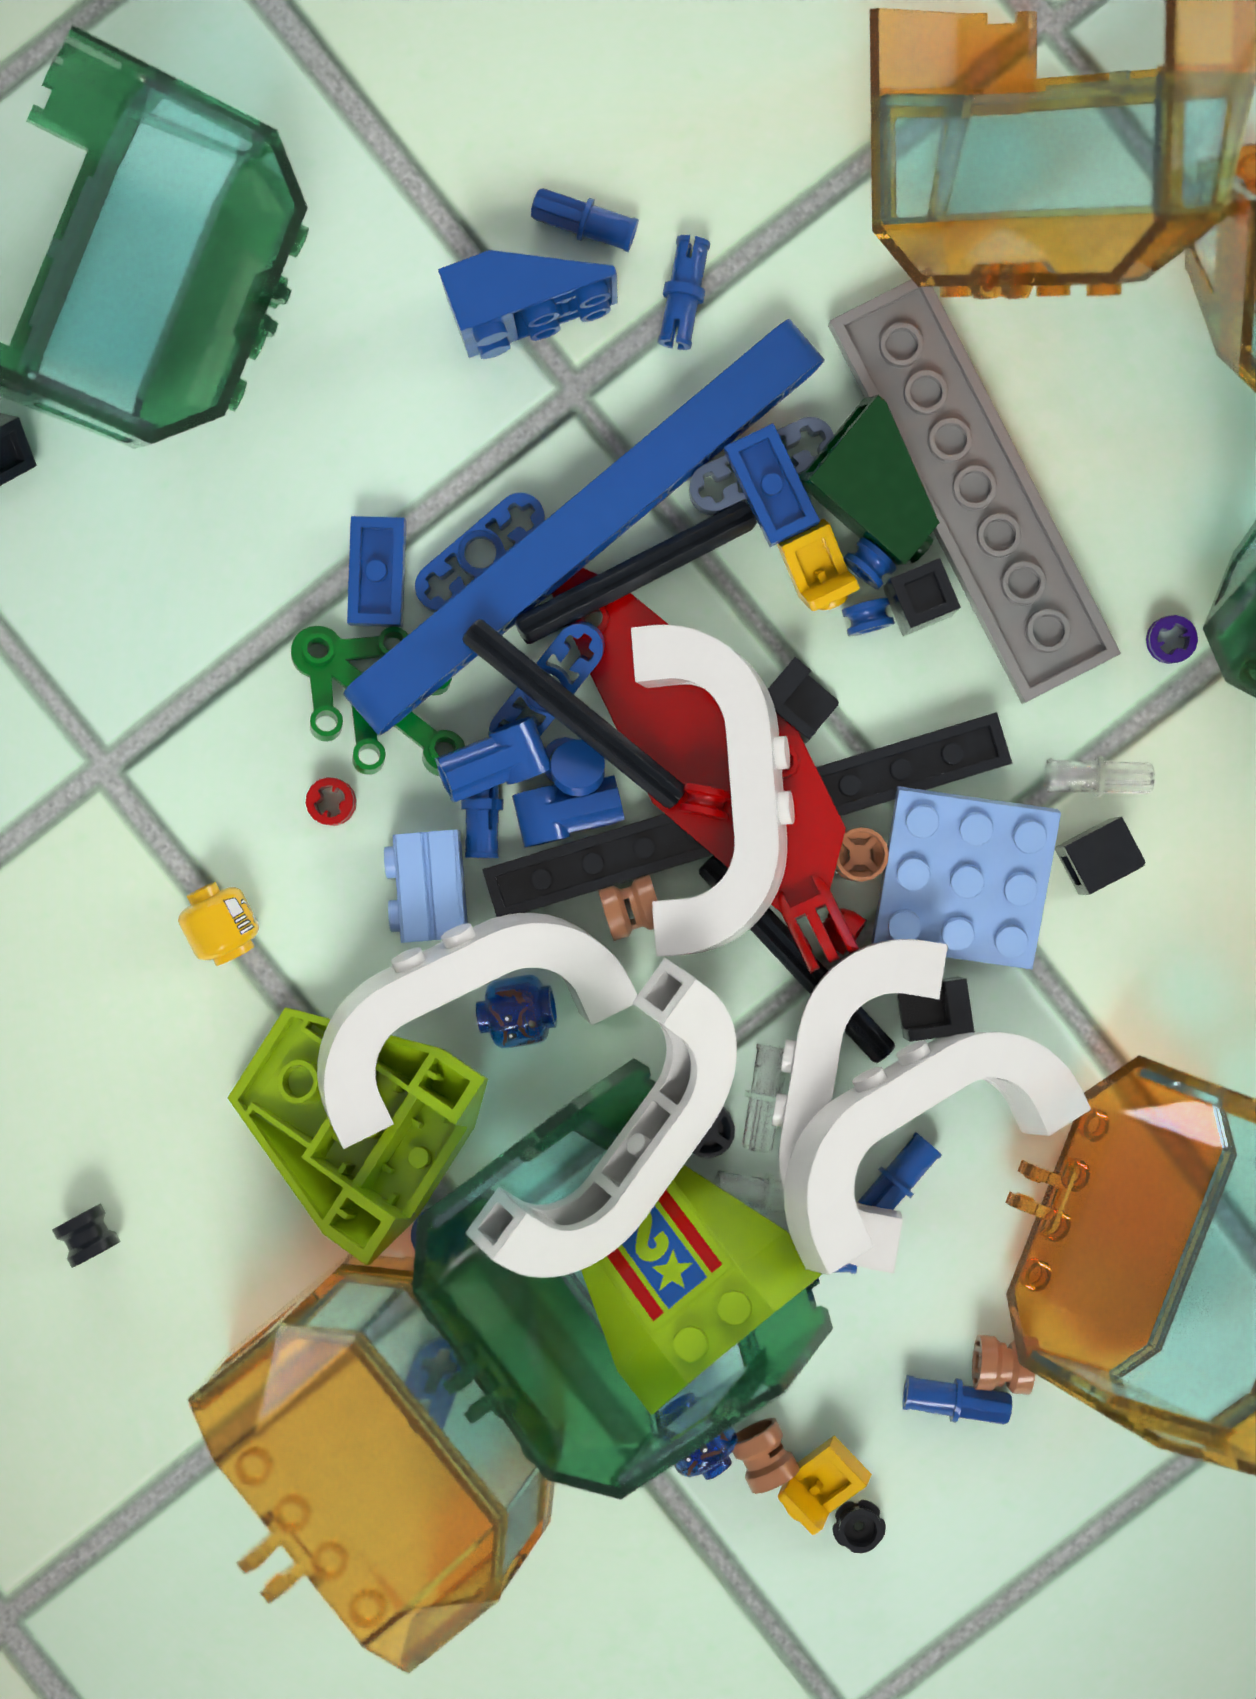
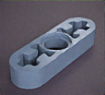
(719, 471)

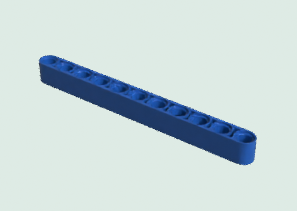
(585, 525)

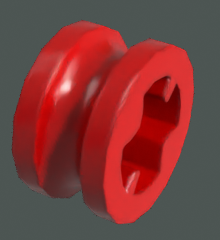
(315, 796)
(705, 801)

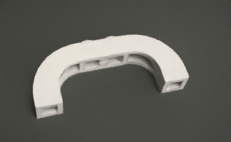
(759, 804)
(440, 974)
(813, 1059)
(830, 1148)
(643, 1157)

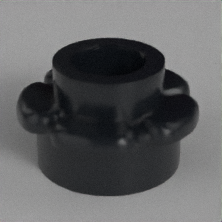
(858, 1540)

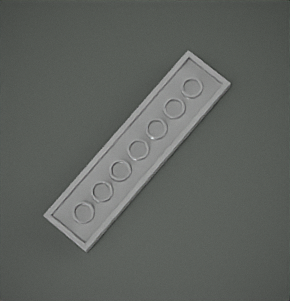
(979, 488)

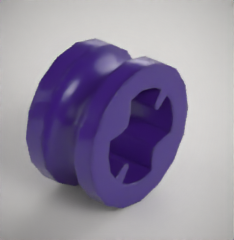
(1165, 624)

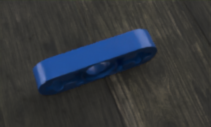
(500, 515)
(560, 649)

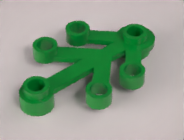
(336, 666)

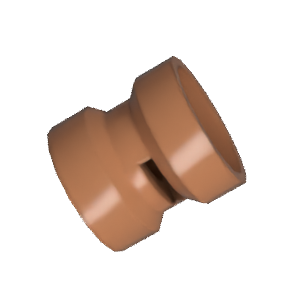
(866, 857)
(640, 895)
(997, 1364)
(764, 1456)

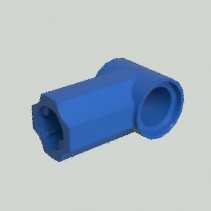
(508, 755)
(552, 815)

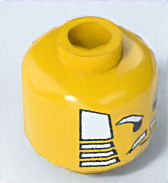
(218, 923)

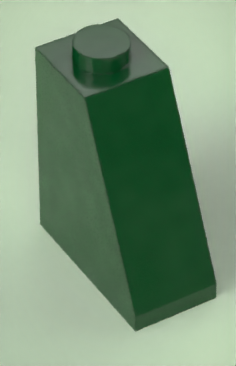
(873, 484)

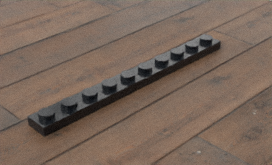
(663, 844)

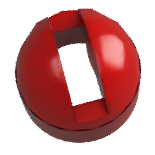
(855, 923)

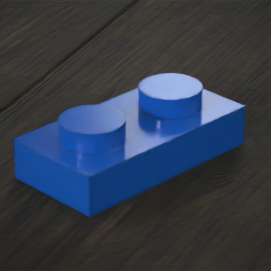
(771, 485)
(376, 571)

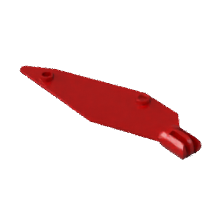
(688, 738)

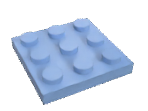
(967, 875)

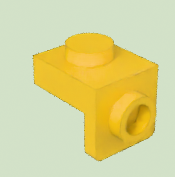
(818, 568)
(822, 1484)

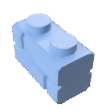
(427, 883)

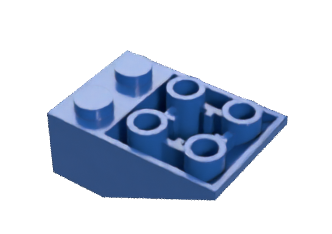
(516, 296)

